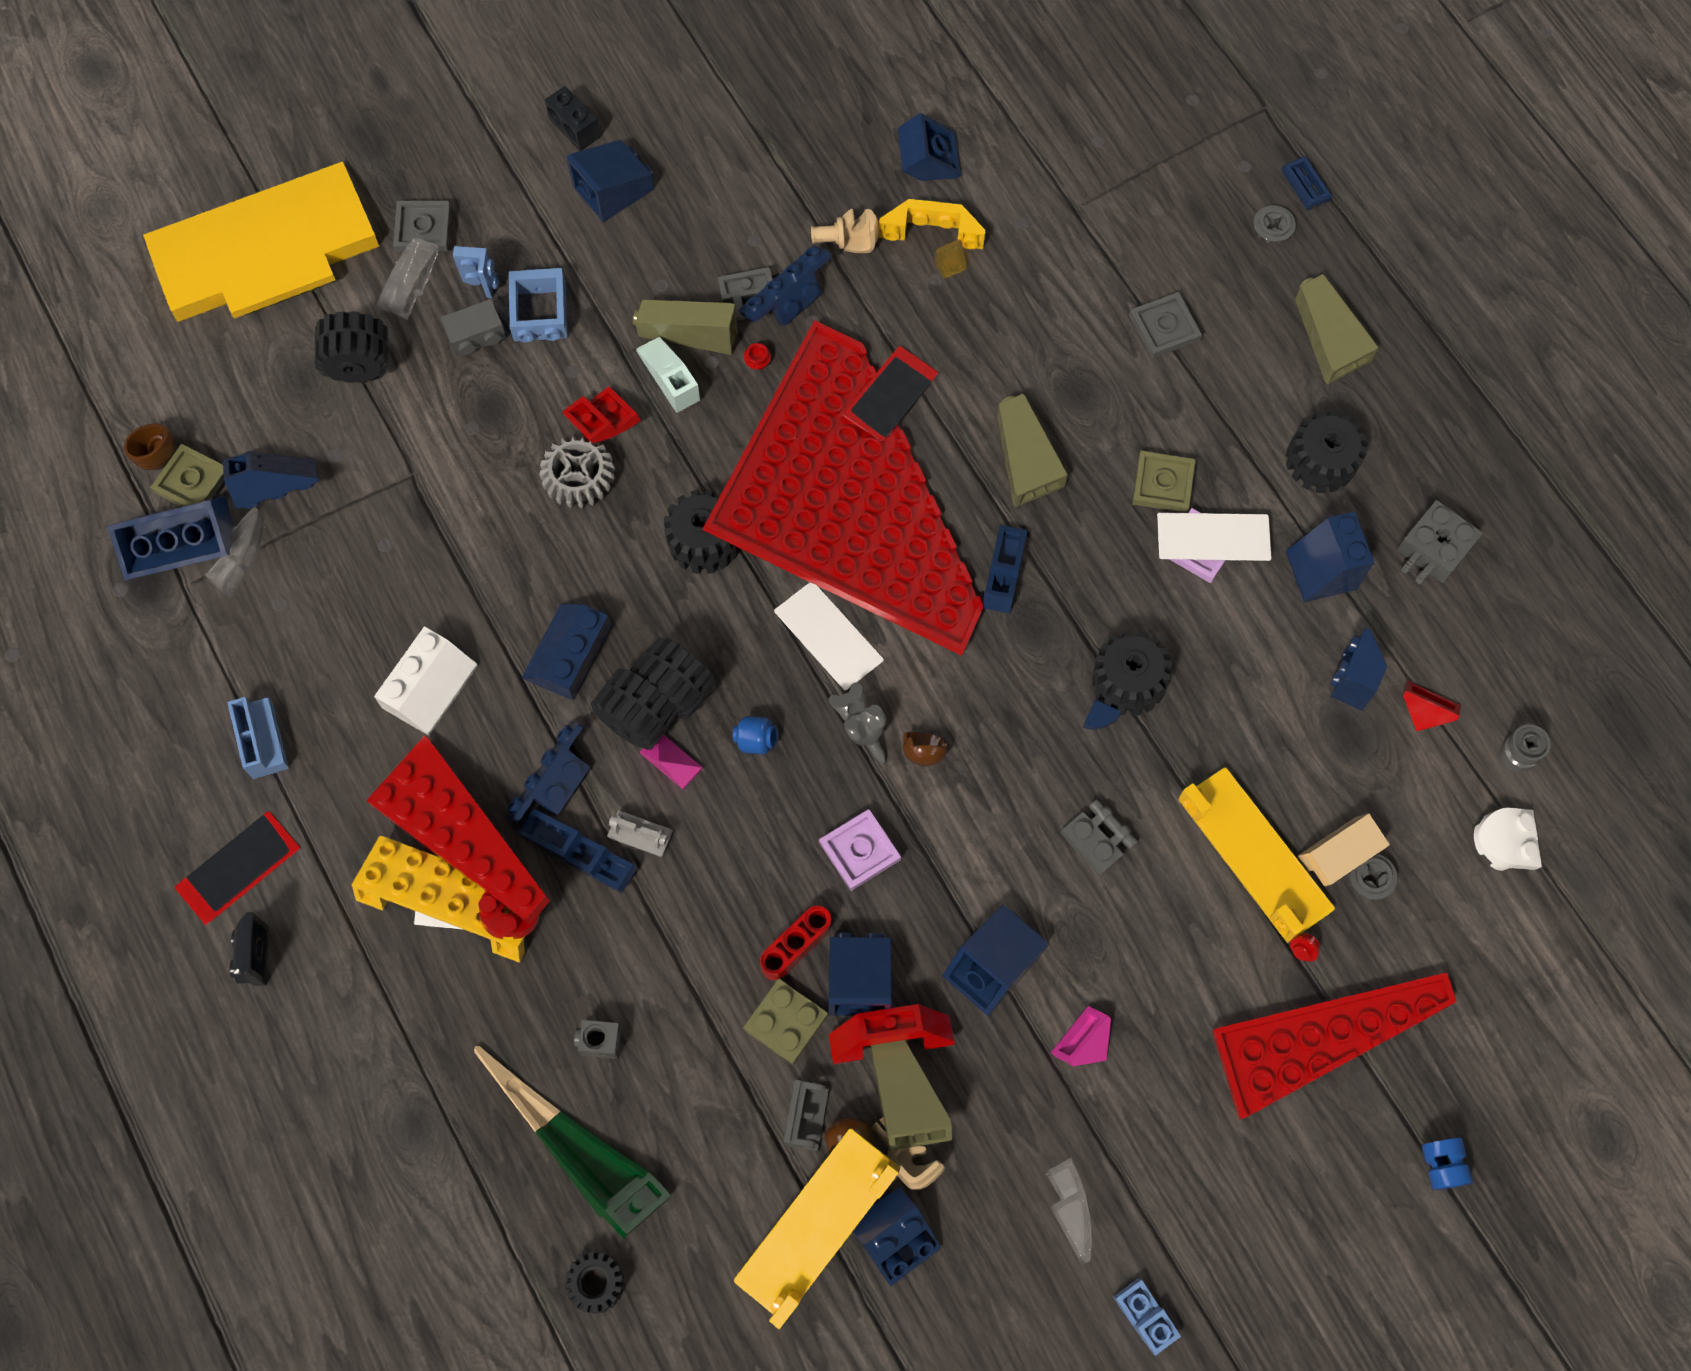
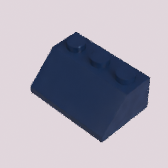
(568, 649)

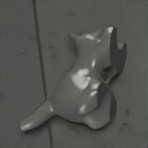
(862, 722)

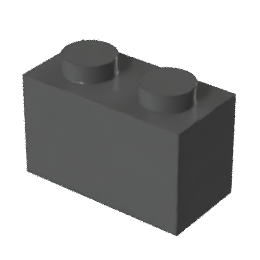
(473, 328)

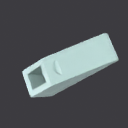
(670, 374)

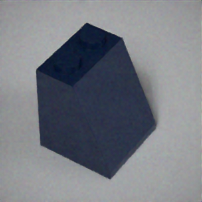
(609, 177)
(1331, 558)
(995, 959)
(859, 974)

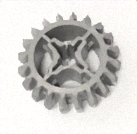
(579, 457)

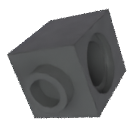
(608, 1048)

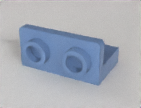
(476, 268)

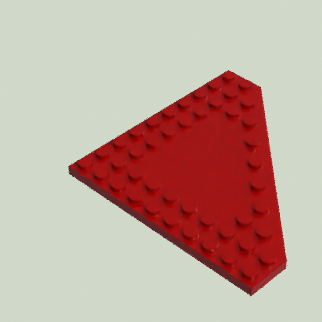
(844, 504)

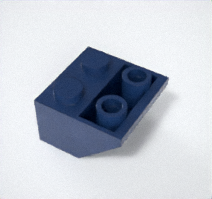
(1359, 672)
(895, 1236)

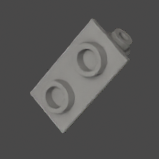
(639, 833)

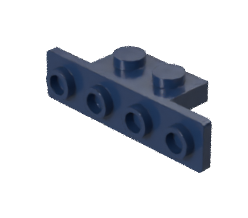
(790, 290)
(555, 778)

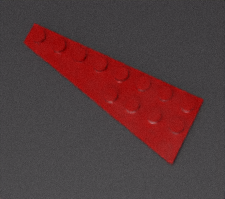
(441, 814)
(1292, 1048)

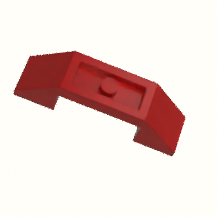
(888, 1027)

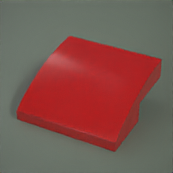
(601, 416)

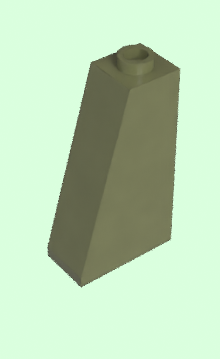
(689, 324)
(1333, 330)
(1028, 454)
(907, 1099)

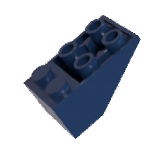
(263, 476)

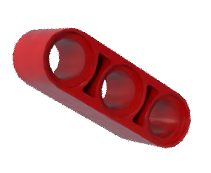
(802, 929)

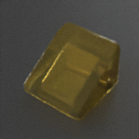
(950, 259)

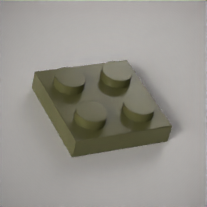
(189, 478)
(1163, 481)
(785, 1021)

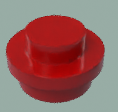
(757, 356)
(1305, 947)

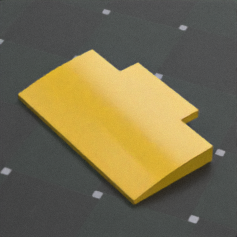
(261, 245)

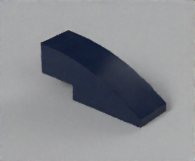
(1004, 569)

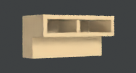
(1344, 849)

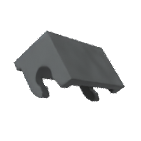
(806, 1116)

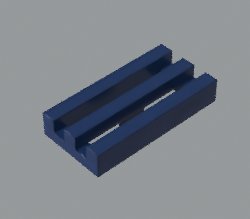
(1302, 185)

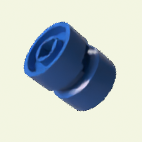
(1449, 1175)

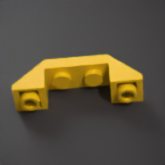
(921, 213)

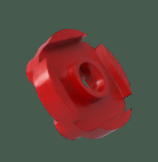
(501, 924)

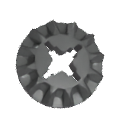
(1274, 214)
(1385, 884)

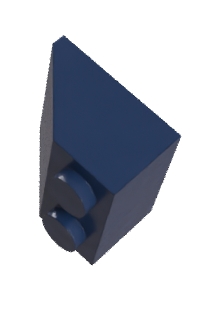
(928, 149)

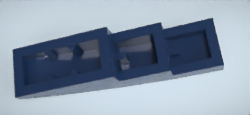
(577, 851)

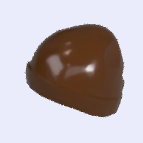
(150, 446)

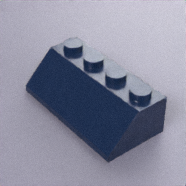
(172, 538)

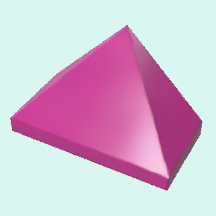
(672, 762)
(1085, 1040)

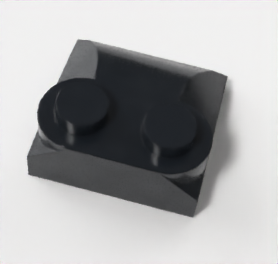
(250, 951)

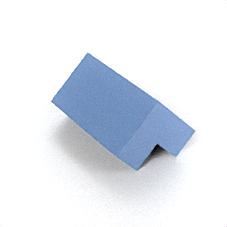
(258, 736)

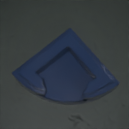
(1101, 716)

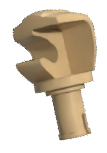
(850, 233)
(912, 1176)

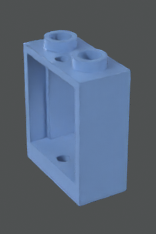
(538, 282)

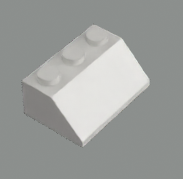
(425, 681)

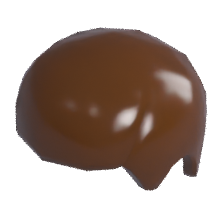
(924, 748)
(840, 1127)

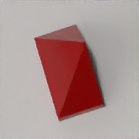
(1429, 708)

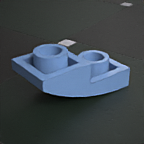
(1146, 1316)

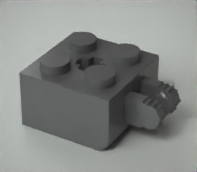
(1438, 543)

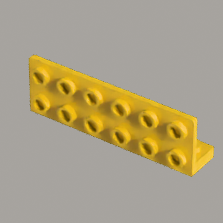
(1256, 854)
(426, 886)
(816, 1225)

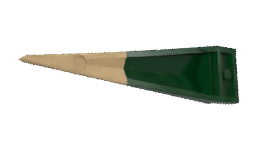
(606, 1178)

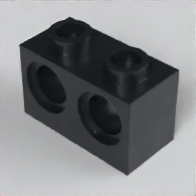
(572, 118)

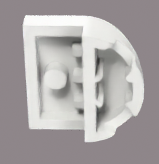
(1509, 839)

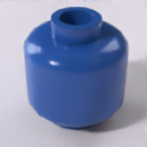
(755, 735)

